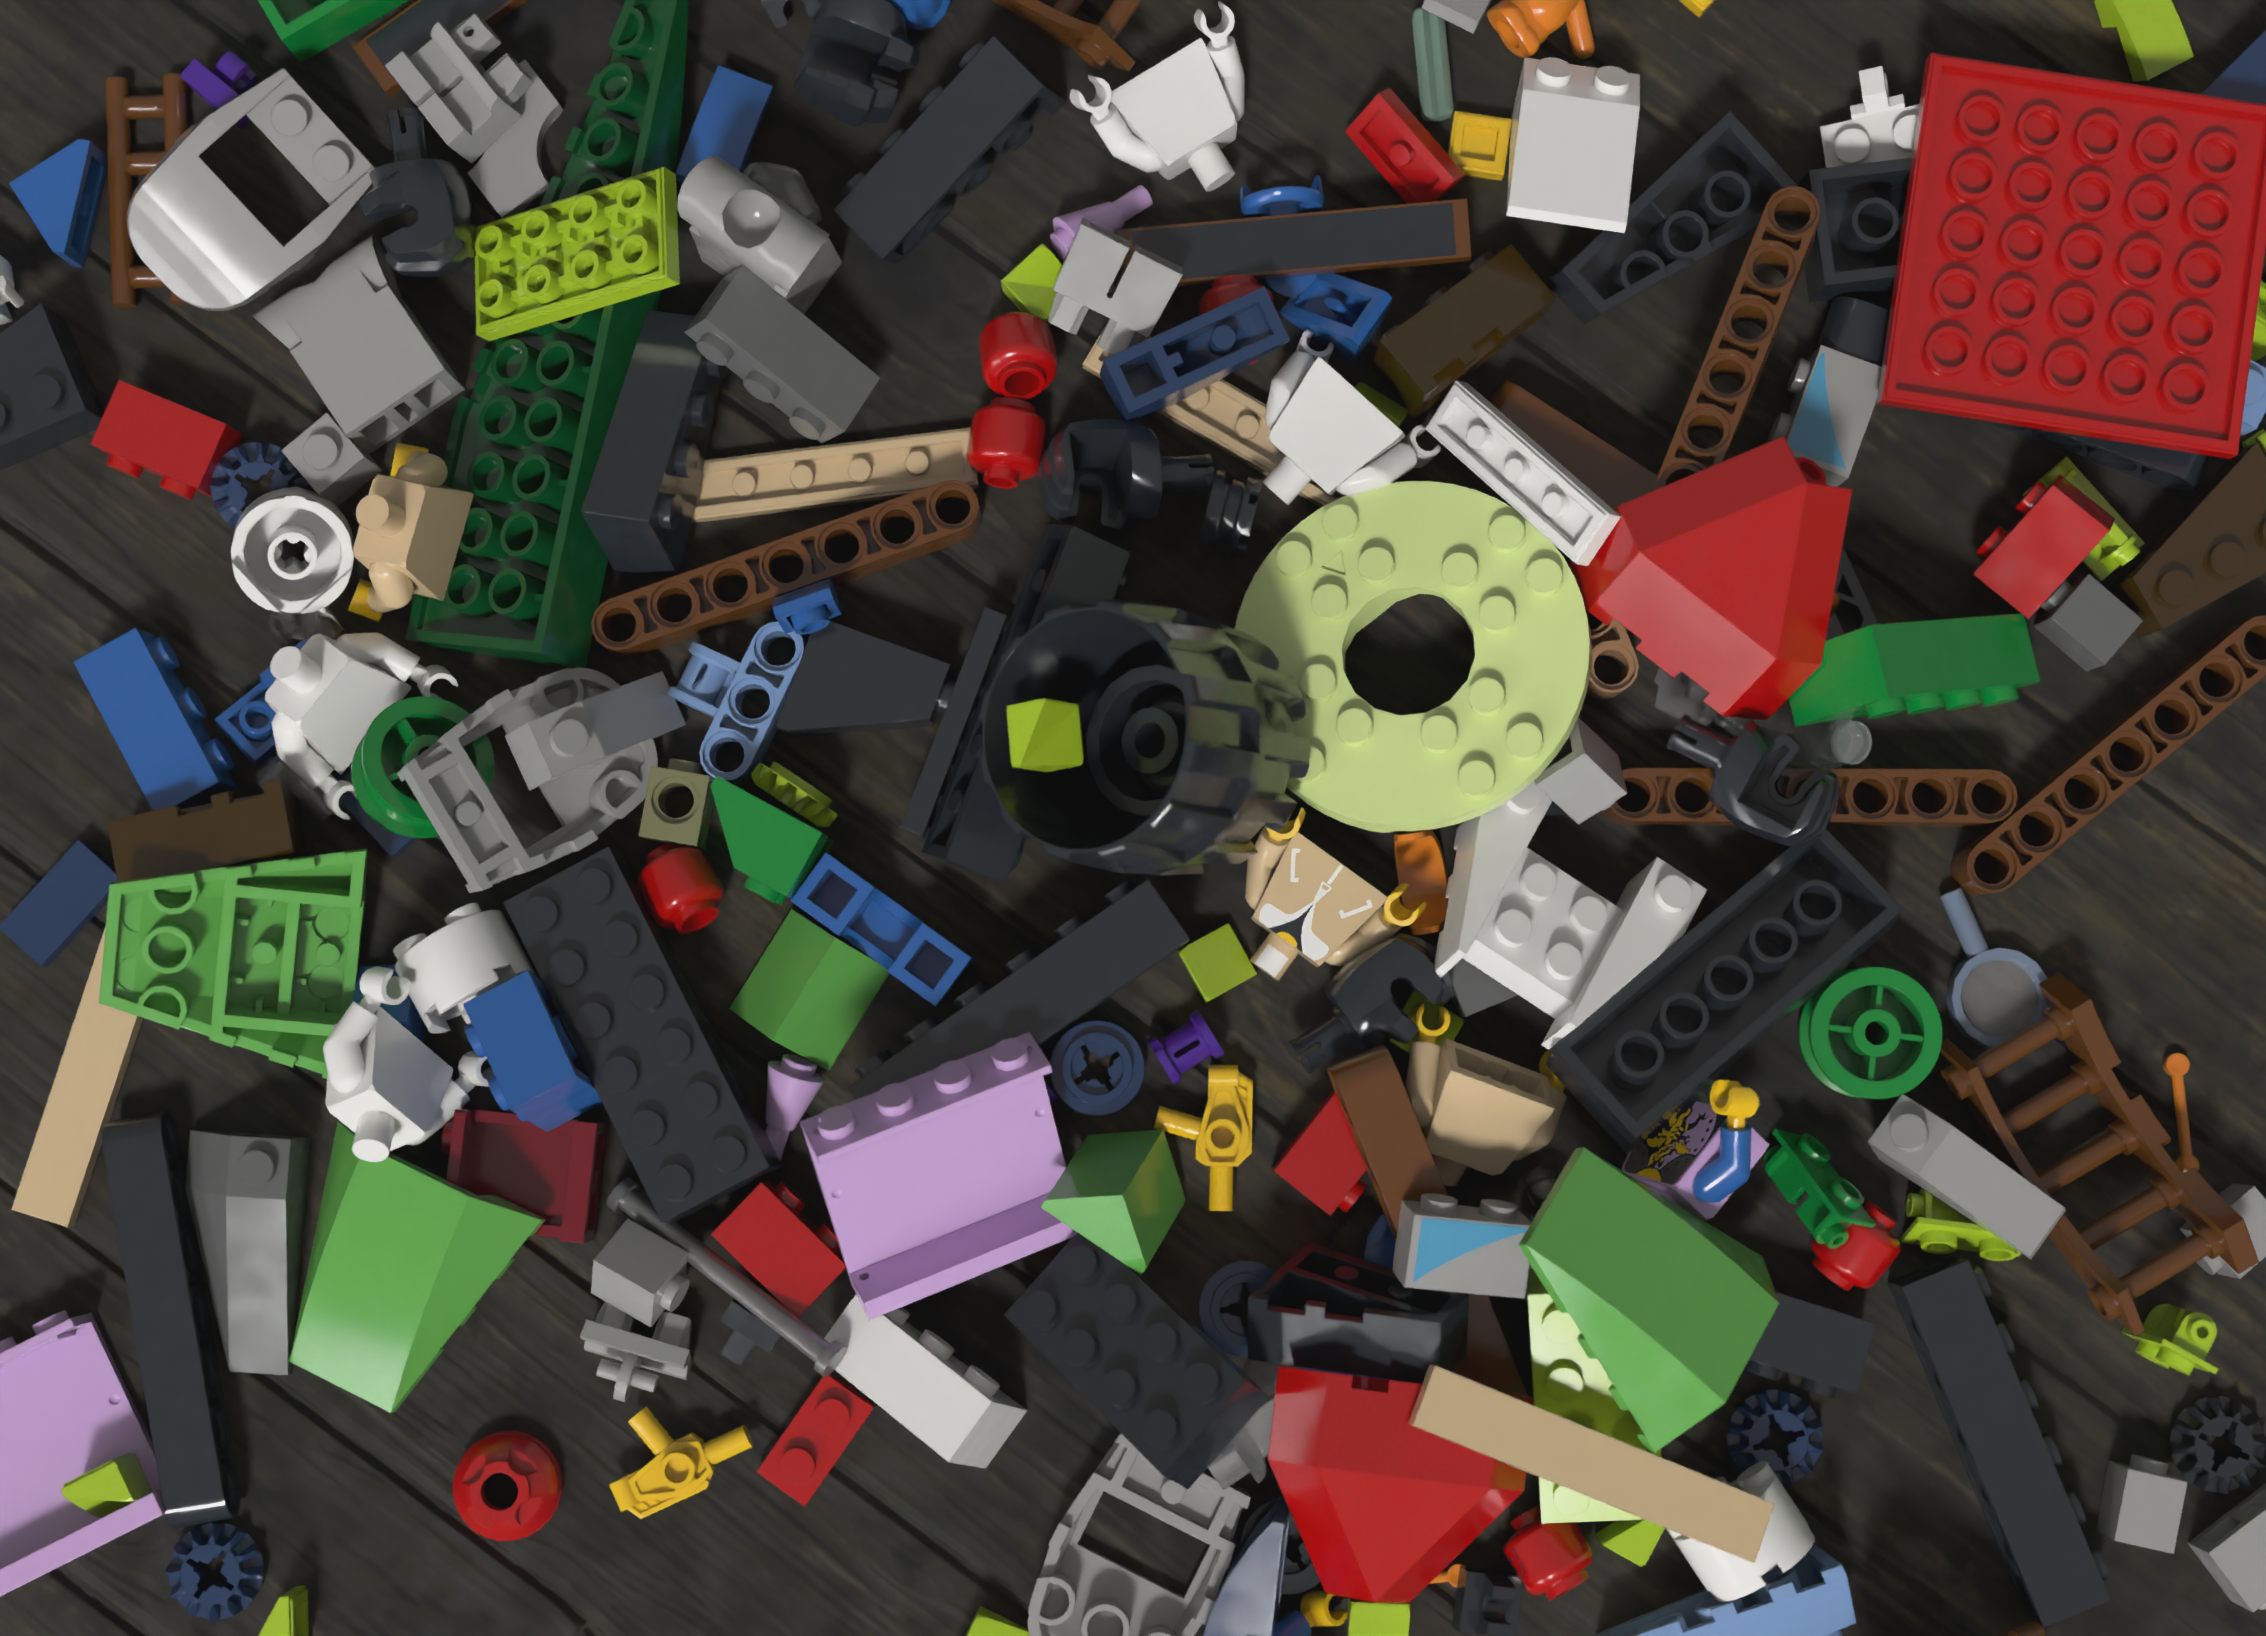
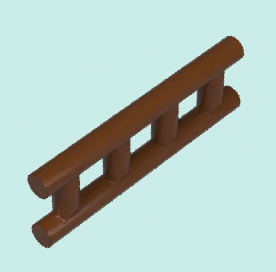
(124, 164)

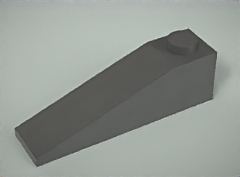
(249, 1228)

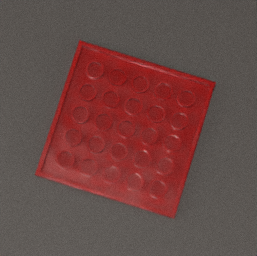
(2079, 257)

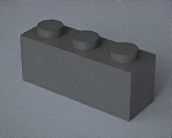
(781, 355)

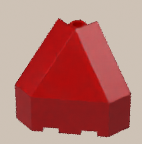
(1727, 576)
(1372, 1493)

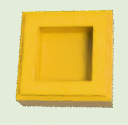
(1479, 144)

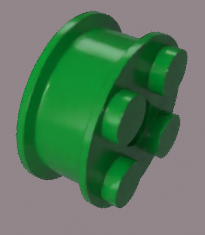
(392, 742)
(1905, 1039)

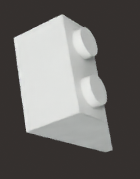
(1573, 144)

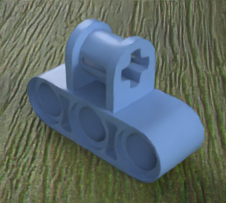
(717, 688)

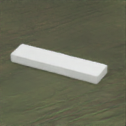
(1523, 473)

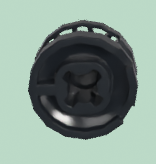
(1230, 514)

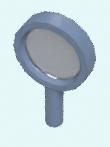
(1992, 989)

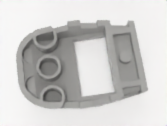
(204, 237)
(582, 801)
(1099, 1597)

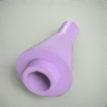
(1107, 215)
(789, 1093)

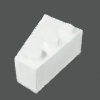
(925, 1386)

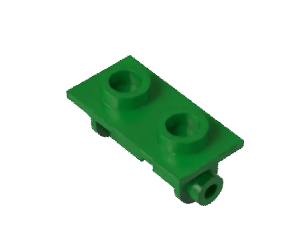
(1832, 1203)

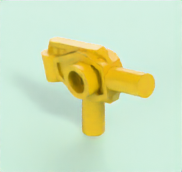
(1221, 1134)
(677, 1470)

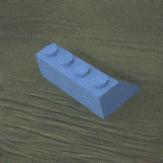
(1803, 1601)

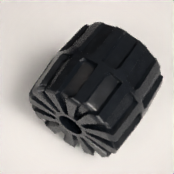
(1177, 734)

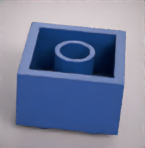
(529, 1053)

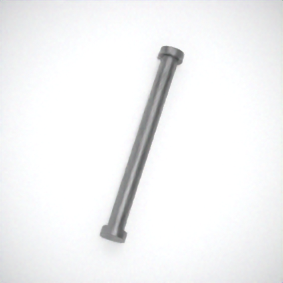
(825, 1354)

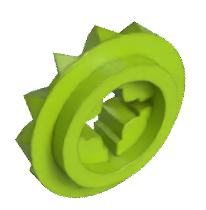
(794, 793)

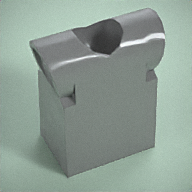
(748, 226)
(362, 347)

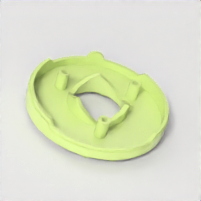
(1526, 672)

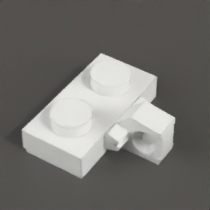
(1878, 129)

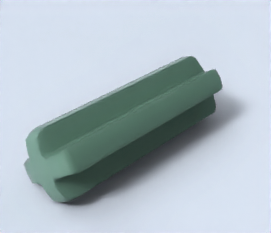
(1432, 66)

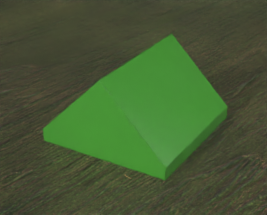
(809, 990)
(1120, 1194)

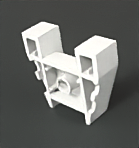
(1546, 929)

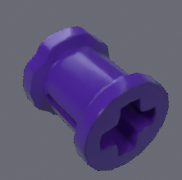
(1179, 1038)

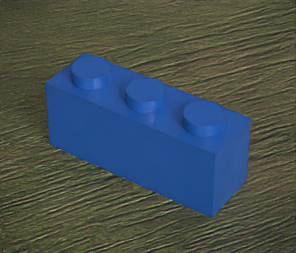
(156, 721)

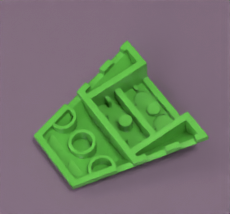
(241, 952)
(396, 1271)
(1652, 1292)

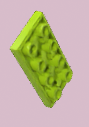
(577, 254)

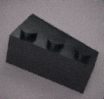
(1354, 1319)

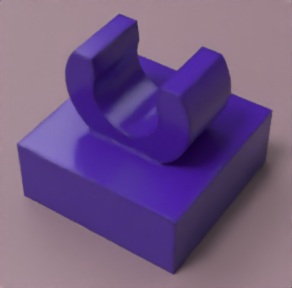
(226, 82)

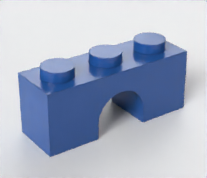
(882, 930)

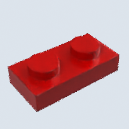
(1404, 150)
(815, 1438)

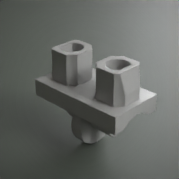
(664, 1353)

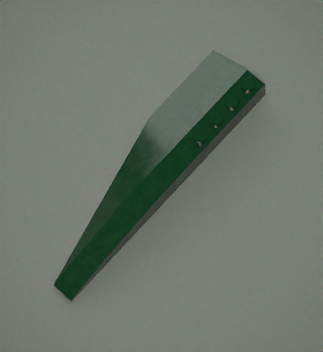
(548, 394)

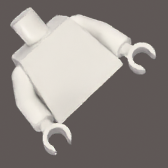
(1176, 110)
(1332, 431)
(331, 697)
(387, 1079)

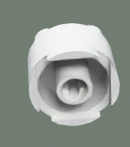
(292, 584)
(459, 963)
(1783, 1543)

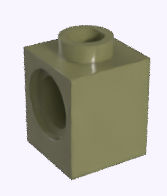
(683, 831)

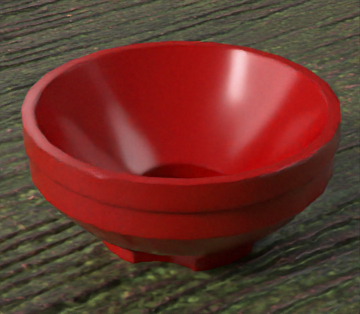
(528, 1464)

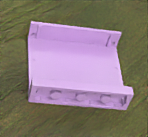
(941, 1174)
(58, 1420)

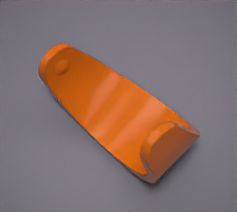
(1423, 867)

